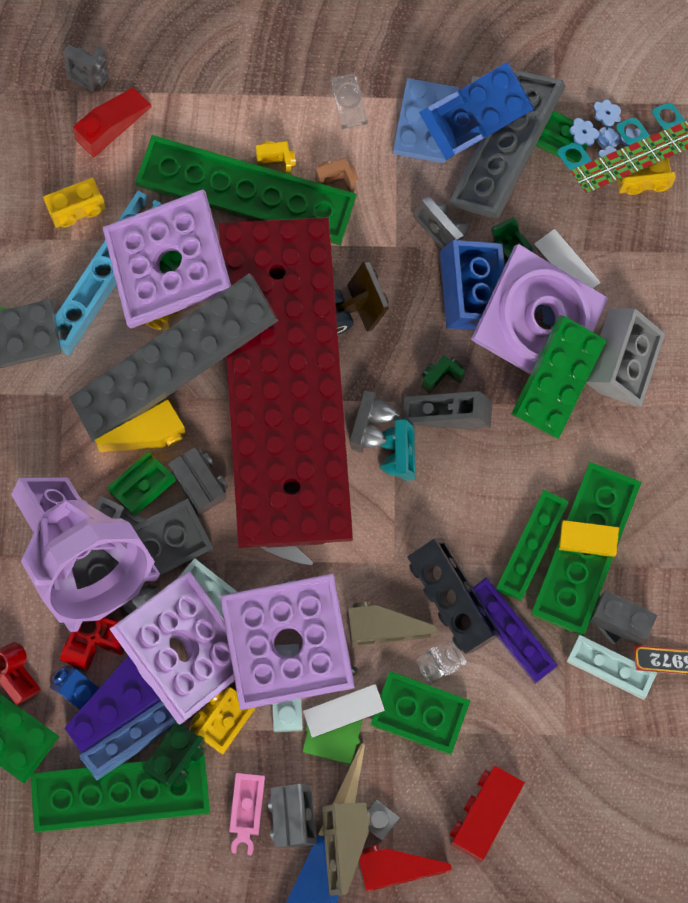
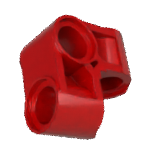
(81, 647)

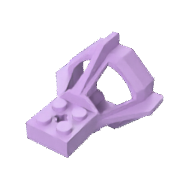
(68, 531)

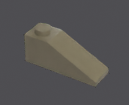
(381, 625)
(344, 840)

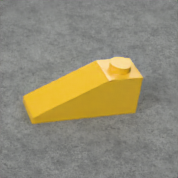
(147, 431)

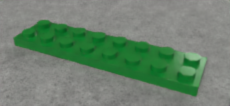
(242, 186)

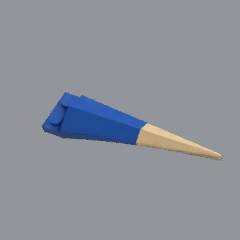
(313, 879)

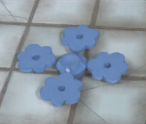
(606, 137)

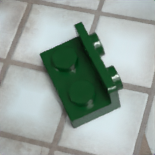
(174, 756)

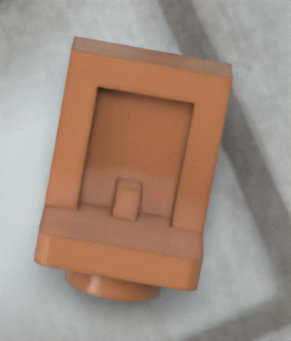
(332, 172)

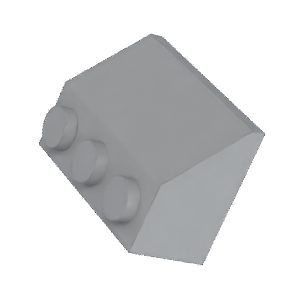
(627, 356)

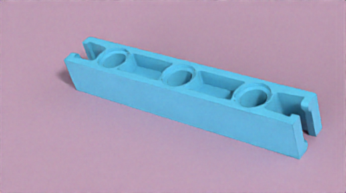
(91, 289)

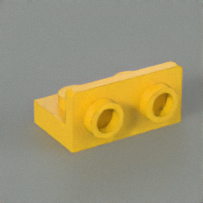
(654, 177)
(74, 203)
(220, 720)

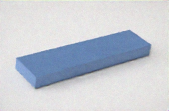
(128, 740)

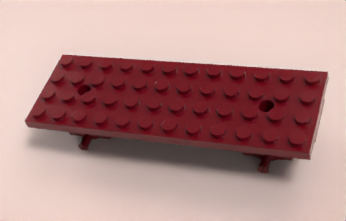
(288, 390)

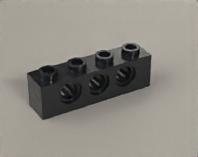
(482, 628)

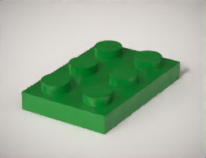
(420, 713)
(22, 741)

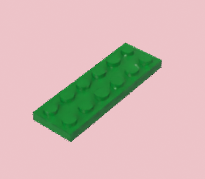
(576, 577)
(122, 796)

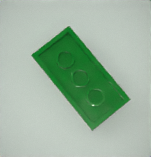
(558, 377)

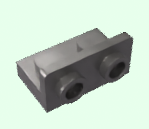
(86, 69)

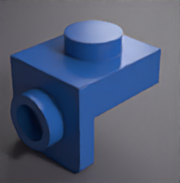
(73, 686)

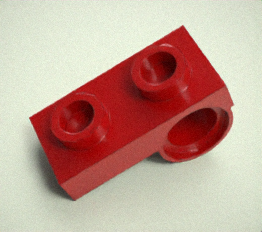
(14, 676)

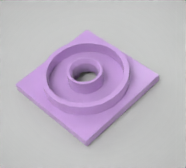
(142, 241)
(509, 320)
(191, 617)
(255, 620)

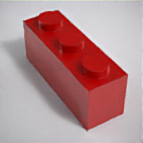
(486, 812)

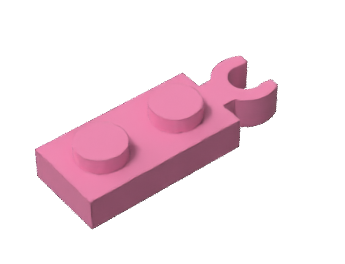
(246, 809)

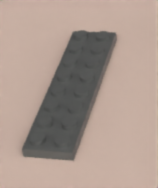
(174, 358)

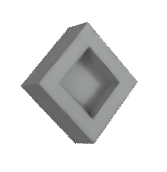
(381, 820)

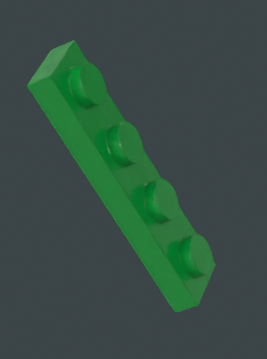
(532, 545)

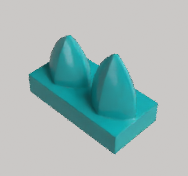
(402, 440)

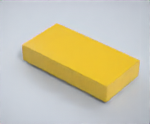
(588, 538)

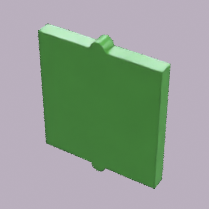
(335, 744)

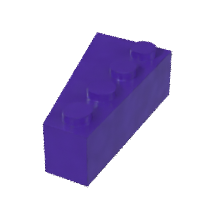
(112, 706)

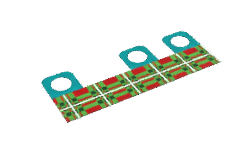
(639, 153)

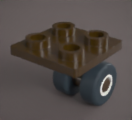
(366, 299)

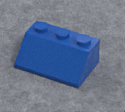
(468, 280)

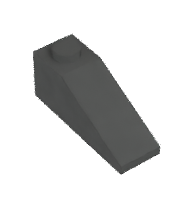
(449, 410)

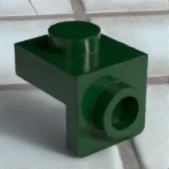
(508, 235)
(435, 373)

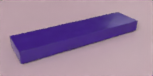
(515, 634)

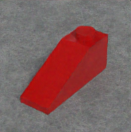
(109, 120)
(391, 867)

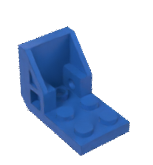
(476, 110)

